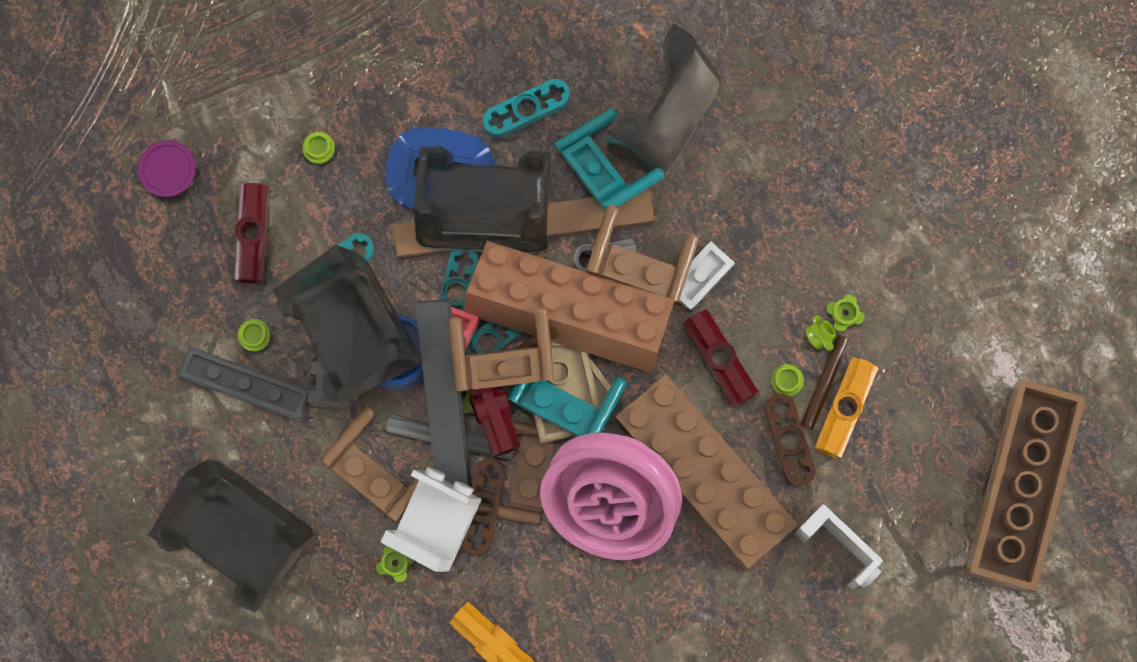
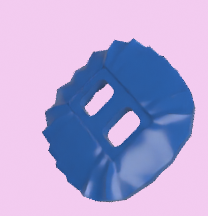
(406, 150)

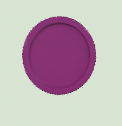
(166, 168)

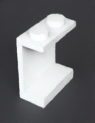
(434, 520)
(849, 539)

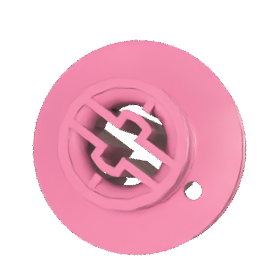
(611, 496)

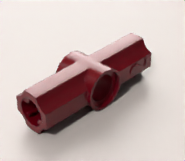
(251, 253)
(710, 339)
(493, 412)

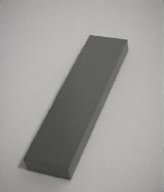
(244, 384)

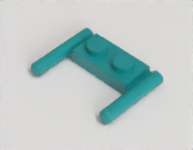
(595, 169)
(565, 409)

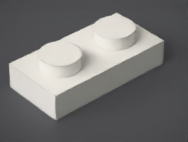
(704, 274)

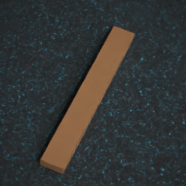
(563, 219)

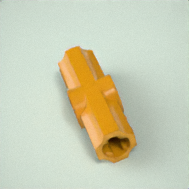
(854, 389)
(487, 638)

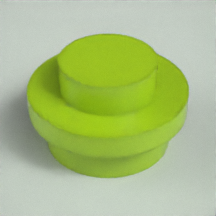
(318, 147)
(254, 335)
(787, 380)

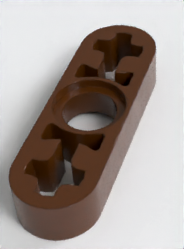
(774, 419)
(498, 483)

